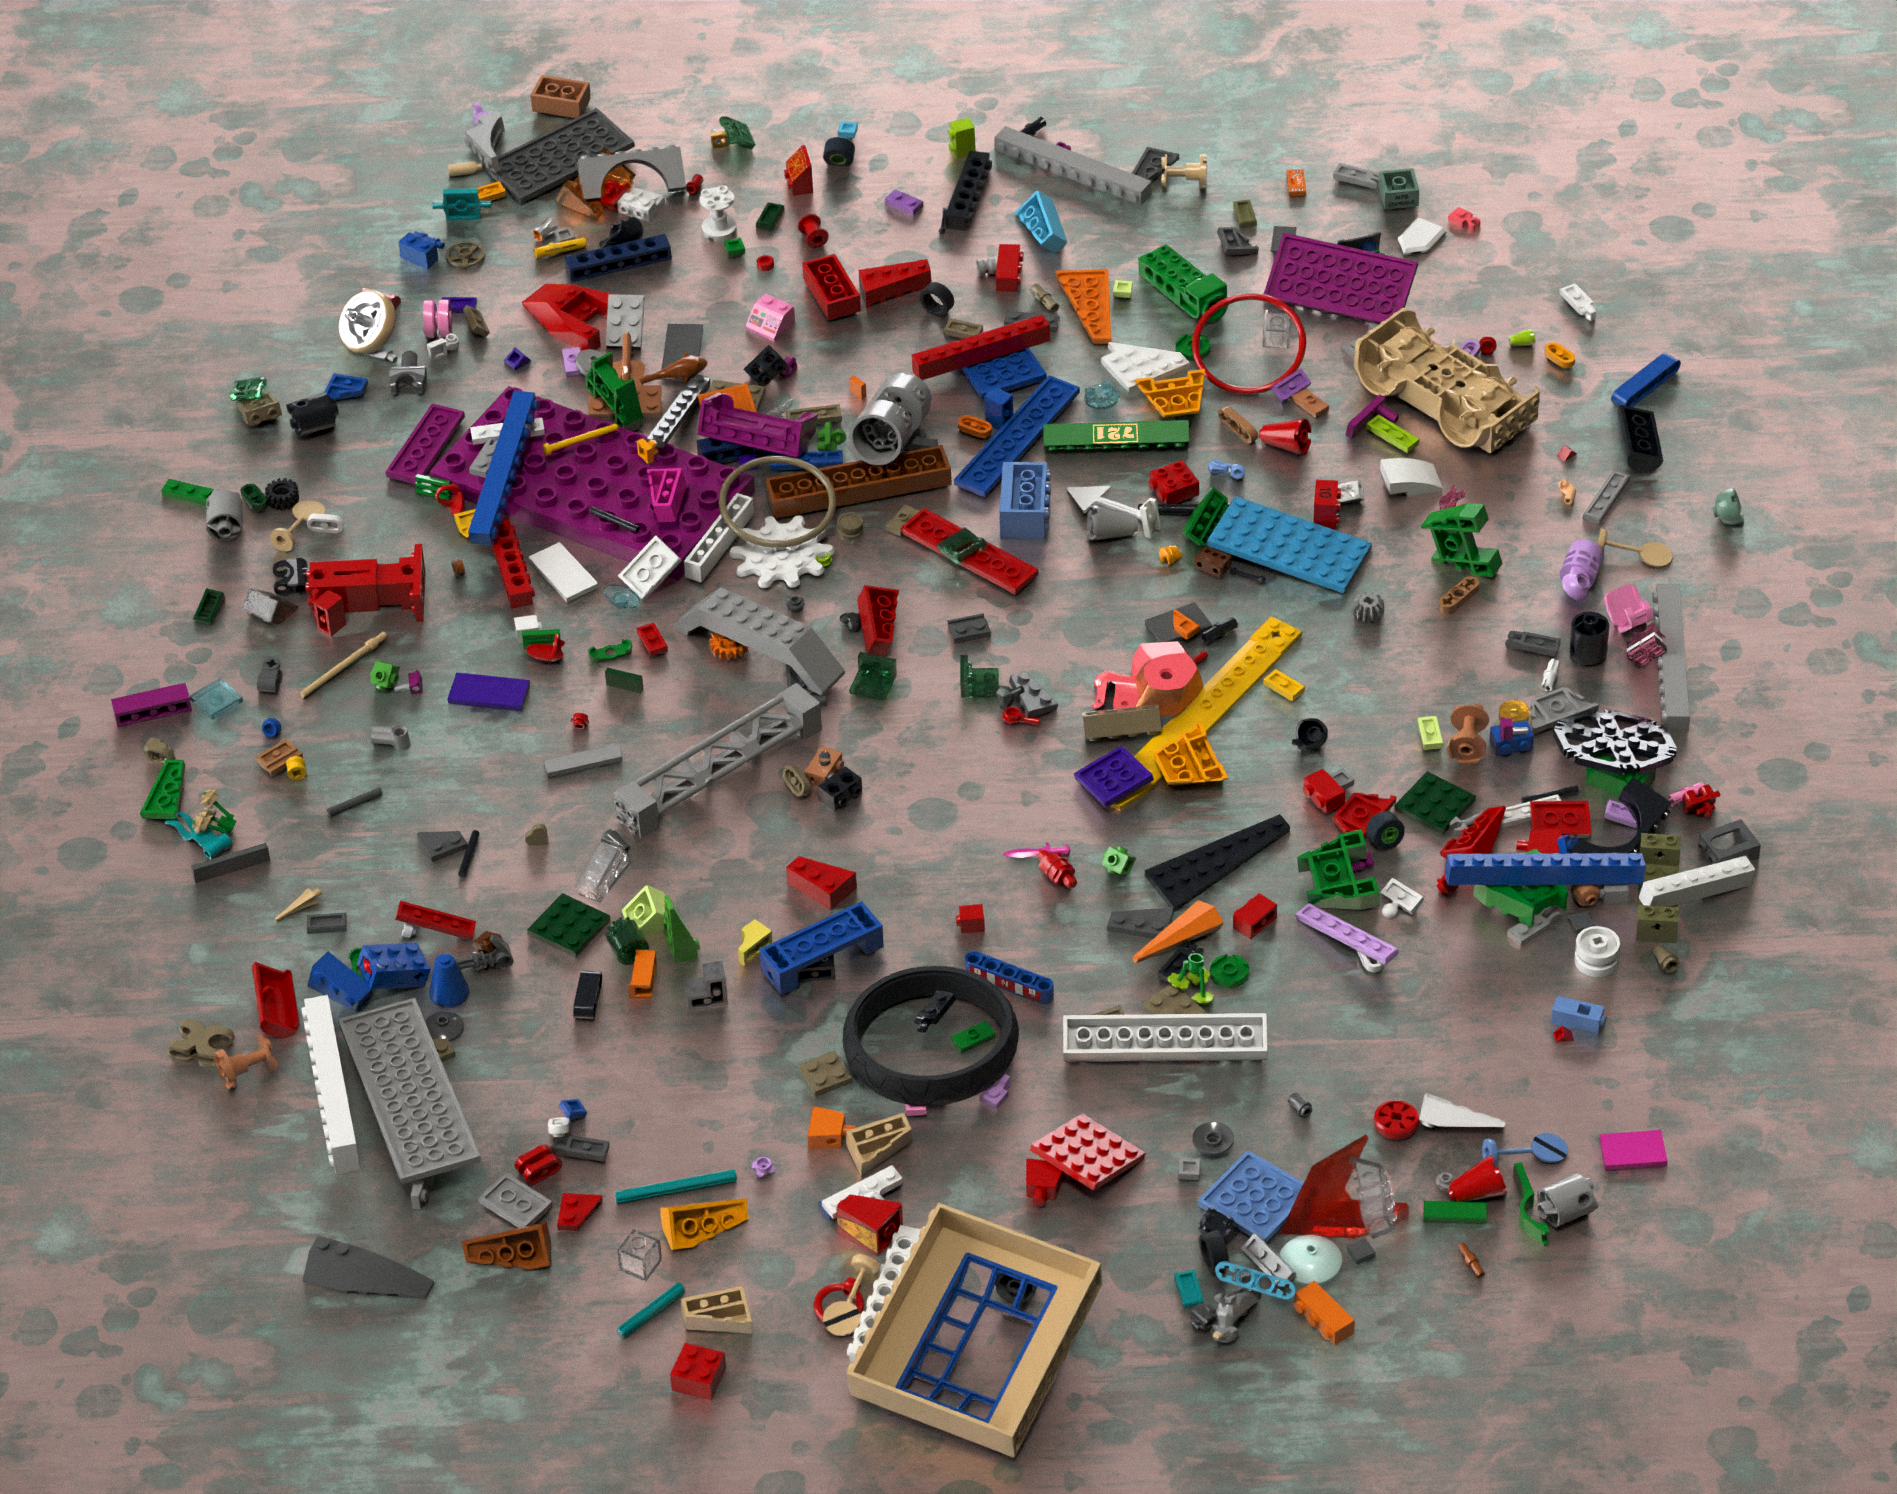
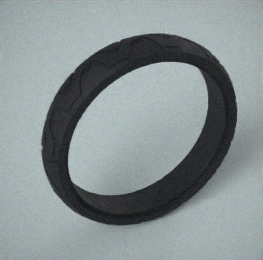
(932, 1089)

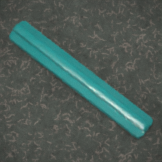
(651, 1310)

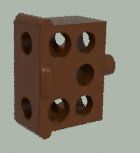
(1213, 561)

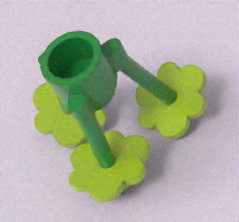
(1197, 975)

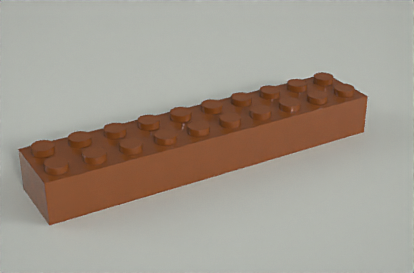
(859, 482)

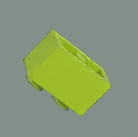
(961, 137)

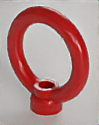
(845, 1287)

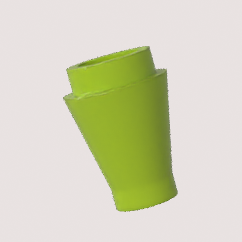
(1523, 338)

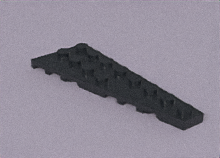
(1196, 870)

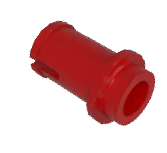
(693, 186)

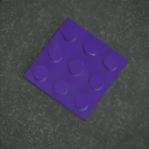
(1113, 776)

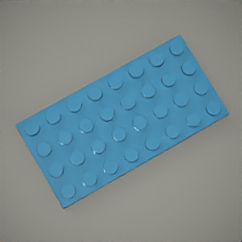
(1289, 544)

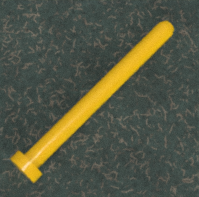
(548, 449)

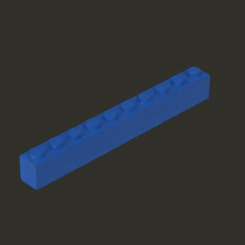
(503, 468)
(1544, 869)

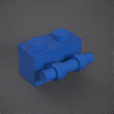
(420, 249)

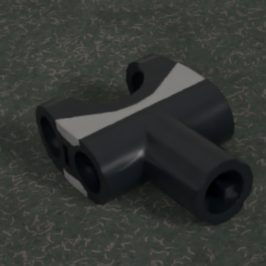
(294, 577)

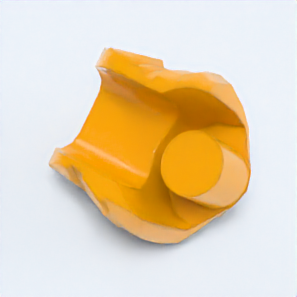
(1170, 554)

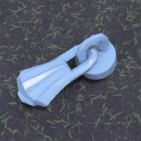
(1218, 467)

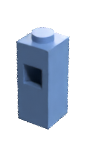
(1578, 1015)

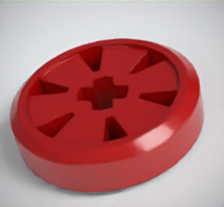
(1400, 1111)

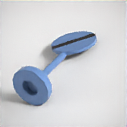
(1544, 1146)

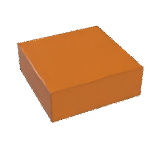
(857, 387)

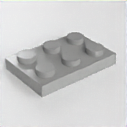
(624, 315)
(515, 1201)

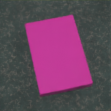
(1633, 1150)

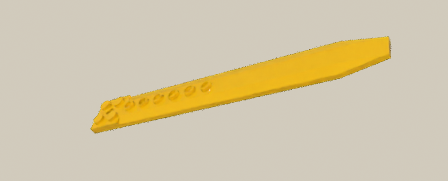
(1219, 694)

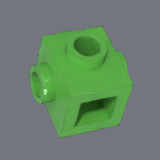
(384, 675)
(1118, 860)

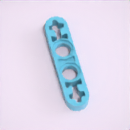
(1256, 1276)

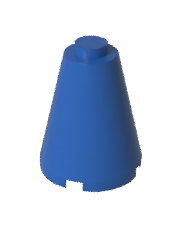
(447, 982)

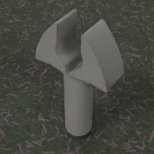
(1461, 824)

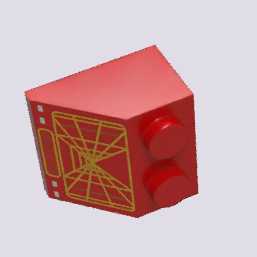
(799, 172)

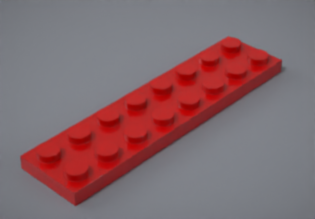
(988, 563)

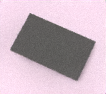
(1277, 236)

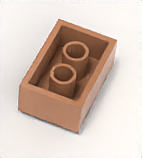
(560, 96)

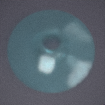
(621, 596)

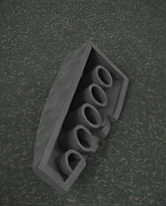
(352, 1268)

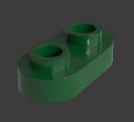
(254, 497)

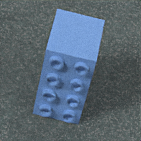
(1024, 500)

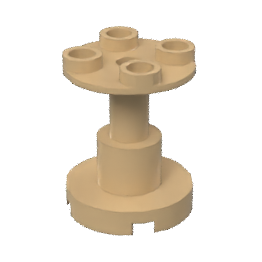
(1191, 171)

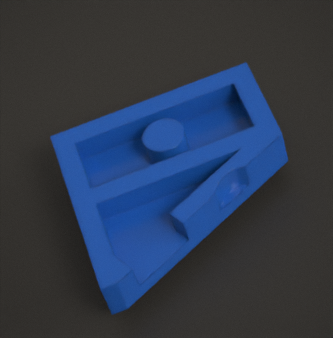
(345, 386)

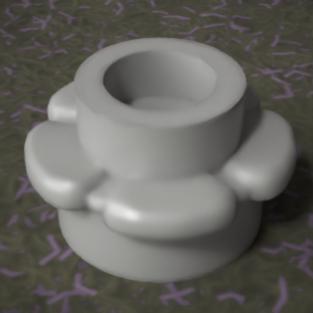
(1443, 1180)

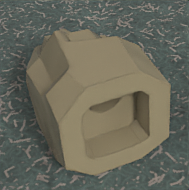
(157, 751)

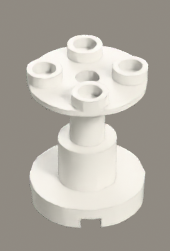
(718, 224)

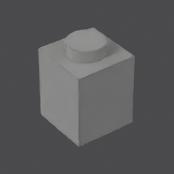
(1614, 894)

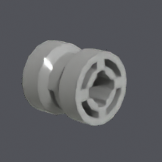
(986, 266)

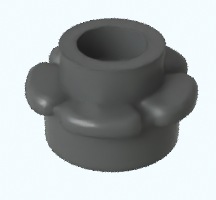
(795, 604)

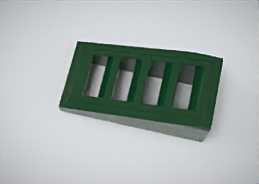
(208, 595)

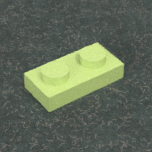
(1430, 733)

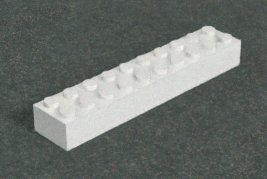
(1165, 1037)
(330, 1085)

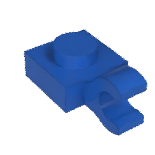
(1566, 844)

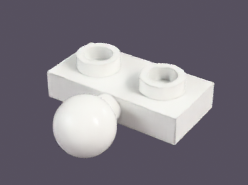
(1401, 897)

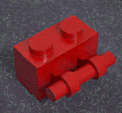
(328, 611)

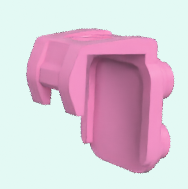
(1627, 608)

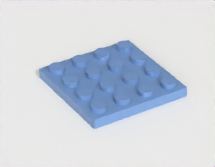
(1254, 1195)

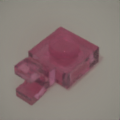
(1450, 499)

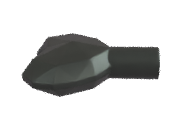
(852, 620)
(1007, 695)

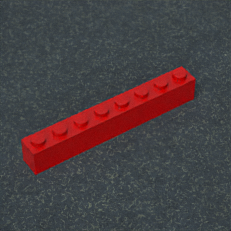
(981, 347)

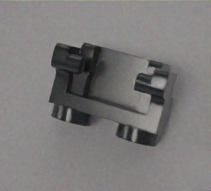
(1217, 1221)

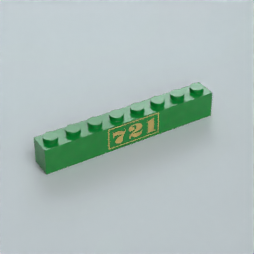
(1116, 435)

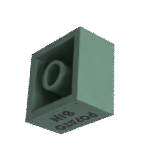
(1399, 188)

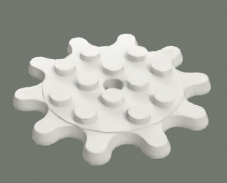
(781, 565)

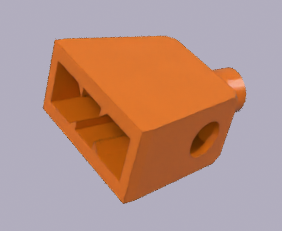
(827, 1129)

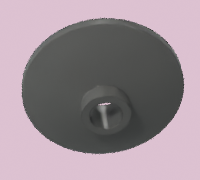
(445, 1025)
(1213, 1138)

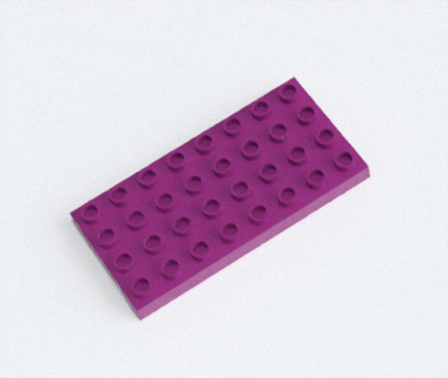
(597, 473)

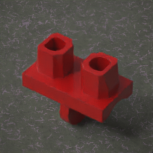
(613, 193)
(1702, 804)

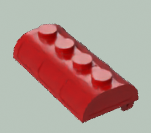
(275, 1001)

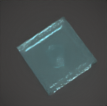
(216, 698)

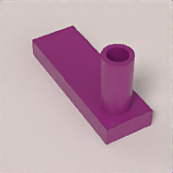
(1374, 408)

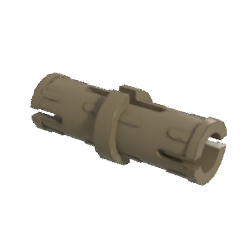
(1044, 298)

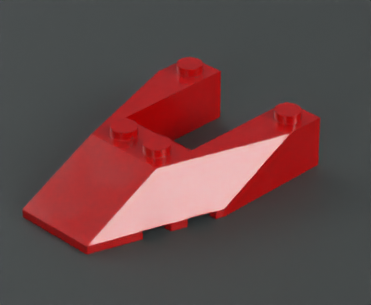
(566, 310)

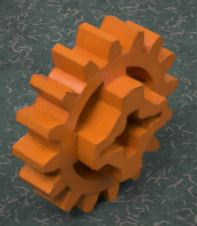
(726, 647)

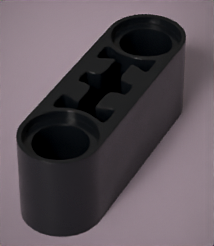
(587, 994)

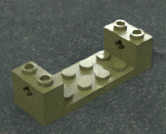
(1661, 859)

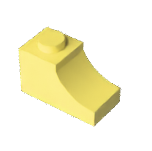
(753, 938)

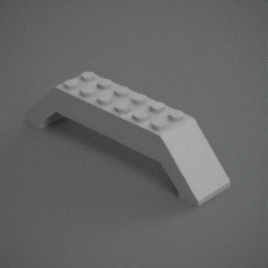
(766, 633)

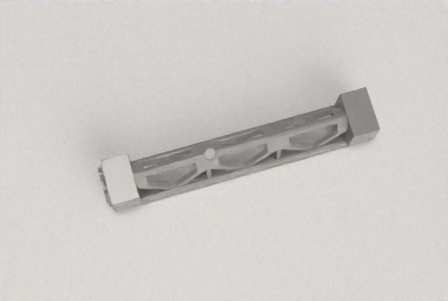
(641, 811)

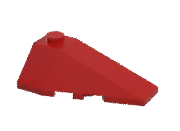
(1478, 837)

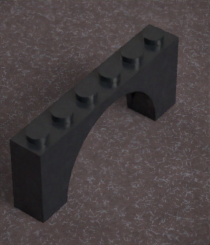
(1647, 809)

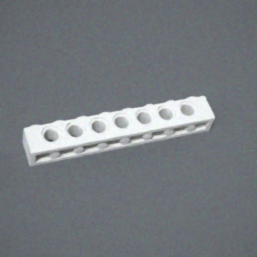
(895, 1256)

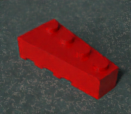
(893, 280)
(877, 617)

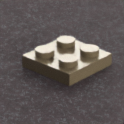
(825, 1073)

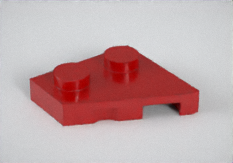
(576, 1210)

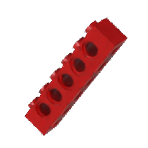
(511, 566)

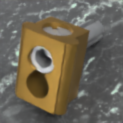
(718, 138)

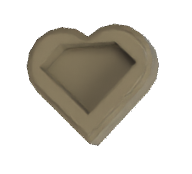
(537, 835)

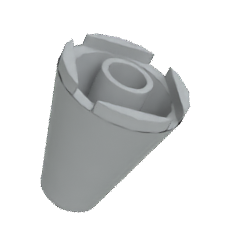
(1109, 523)

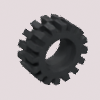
(285, 487)

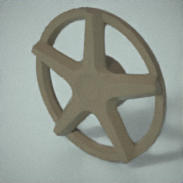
(465, 254)

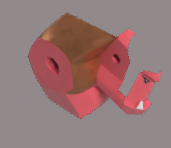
(1159, 675)

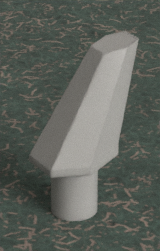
(384, 355)

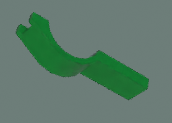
(1533, 1228)

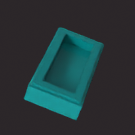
(1188, 1289)

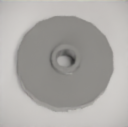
(585, 358)

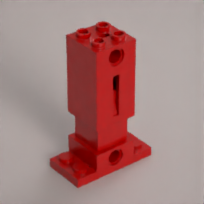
(369, 585)

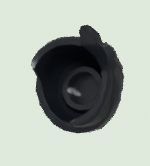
(1310, 734)

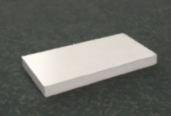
(563, 572)

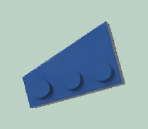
(339, 982)

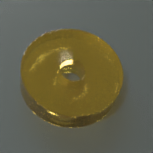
(1514, 709)

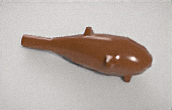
(679, 370)

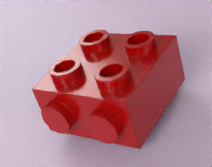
(1174, 483)

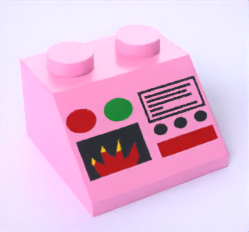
(771, 317)

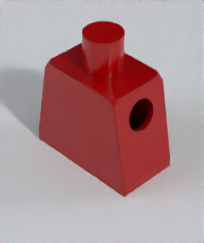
(1543, 840)
(1043, 1181)

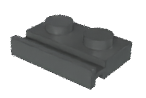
(969, 628)

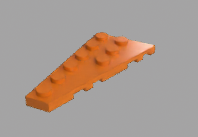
(1090, 299)

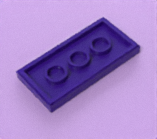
(488, 691)

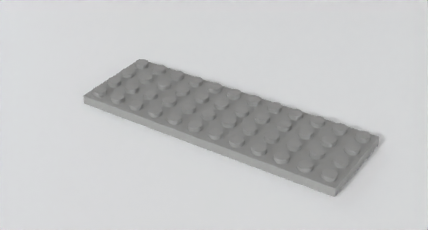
(409, 1091)

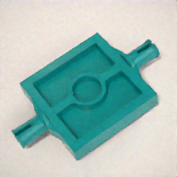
(461, 204)

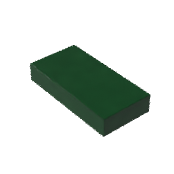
(770, 216)
(624, 680)

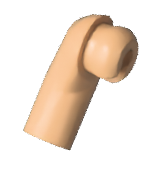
(1568, 490)

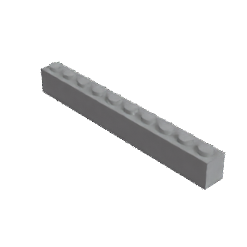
(1073, 165)
(1673, 662)

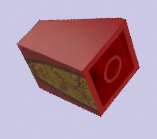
(869, 1221)

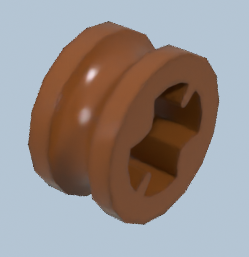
(458, 567)

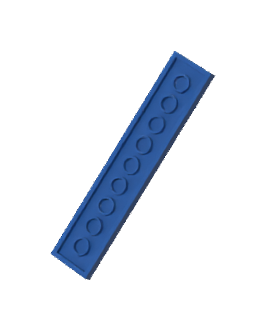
(1016, 435)

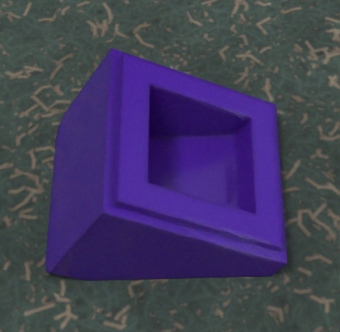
(516, 359)

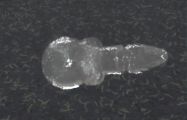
(777, 412)

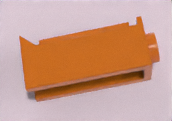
(643, 975)

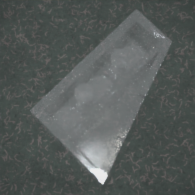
(603, 870)

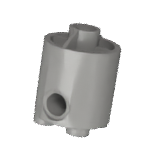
(224, 515)
(1566, 1200)

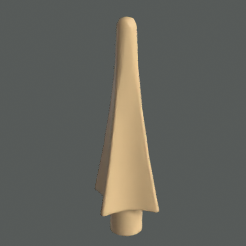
(305, 900)

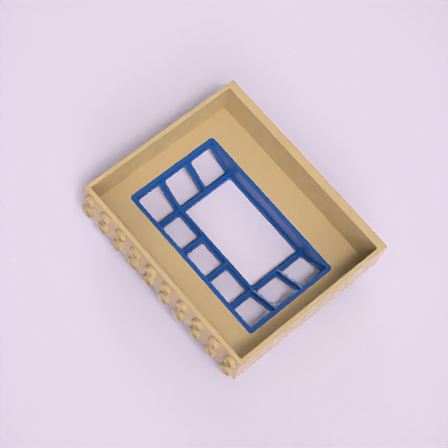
(920, 1306)

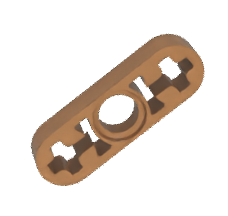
(1238, 424)
(1456, 602)

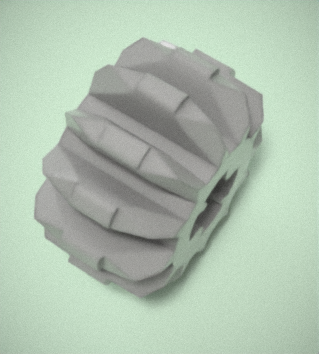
(1368, 607)

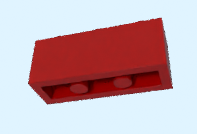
(1009, 267)

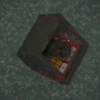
(268, 606)

